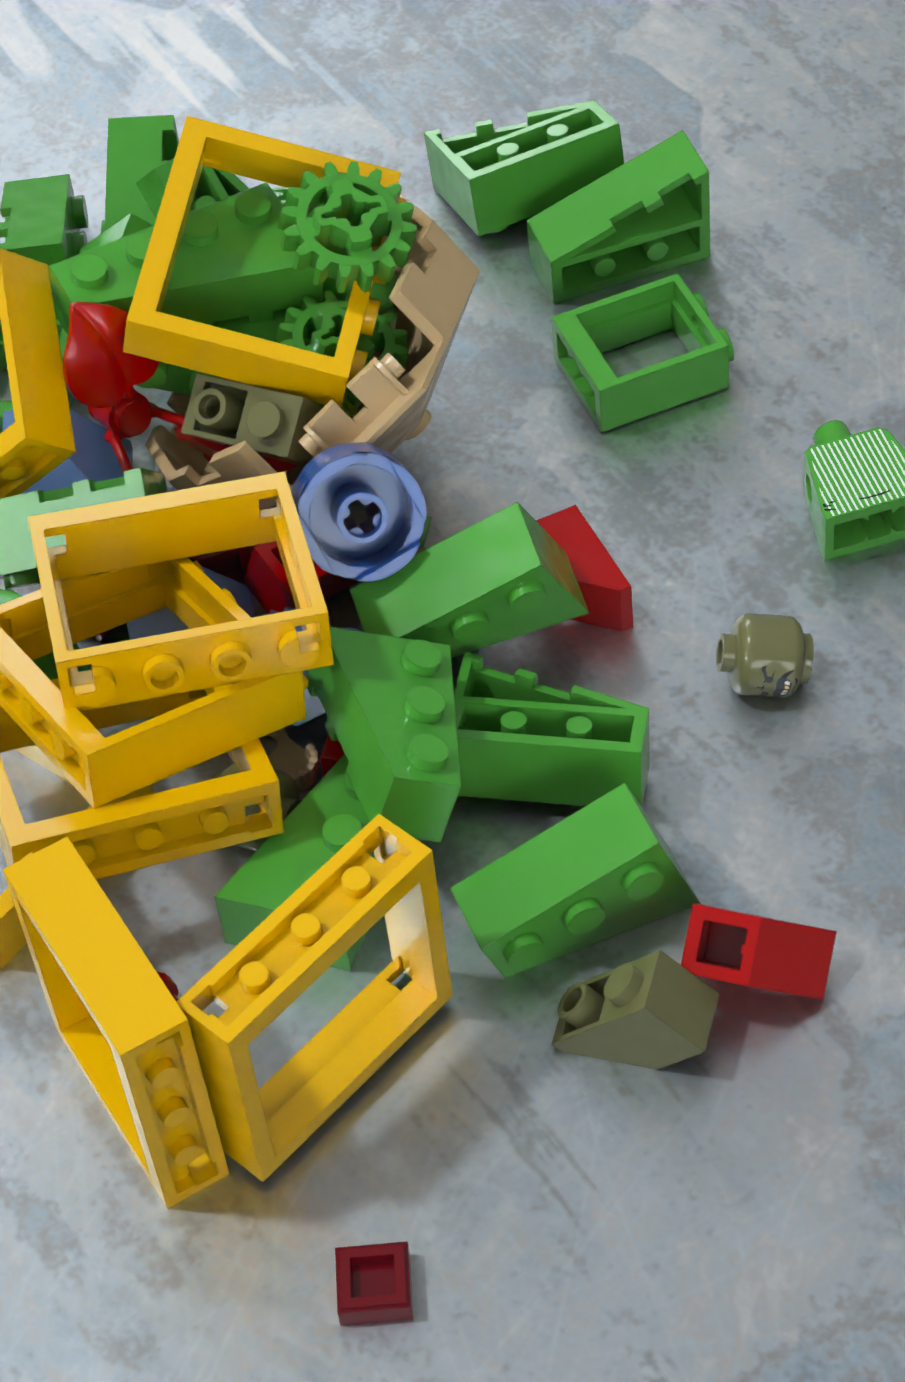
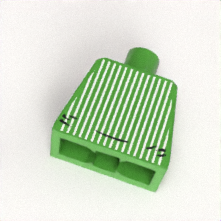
(854, 488)

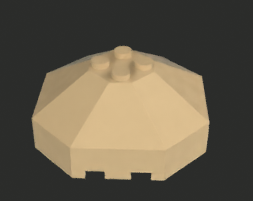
(429, 306)

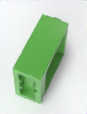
(629, 317)

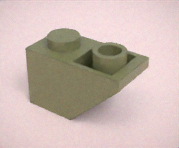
(237, 412)
(637, 1014)

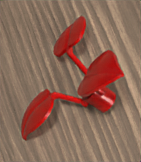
(104, 375)

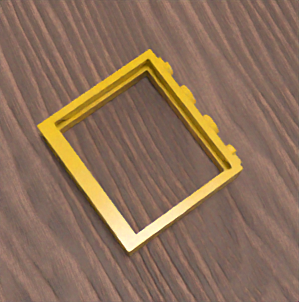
(224, 351)
(42, 425)
(168, 529)
(158, 747)
(154, 825)
(288, 956)
(118, 1021)

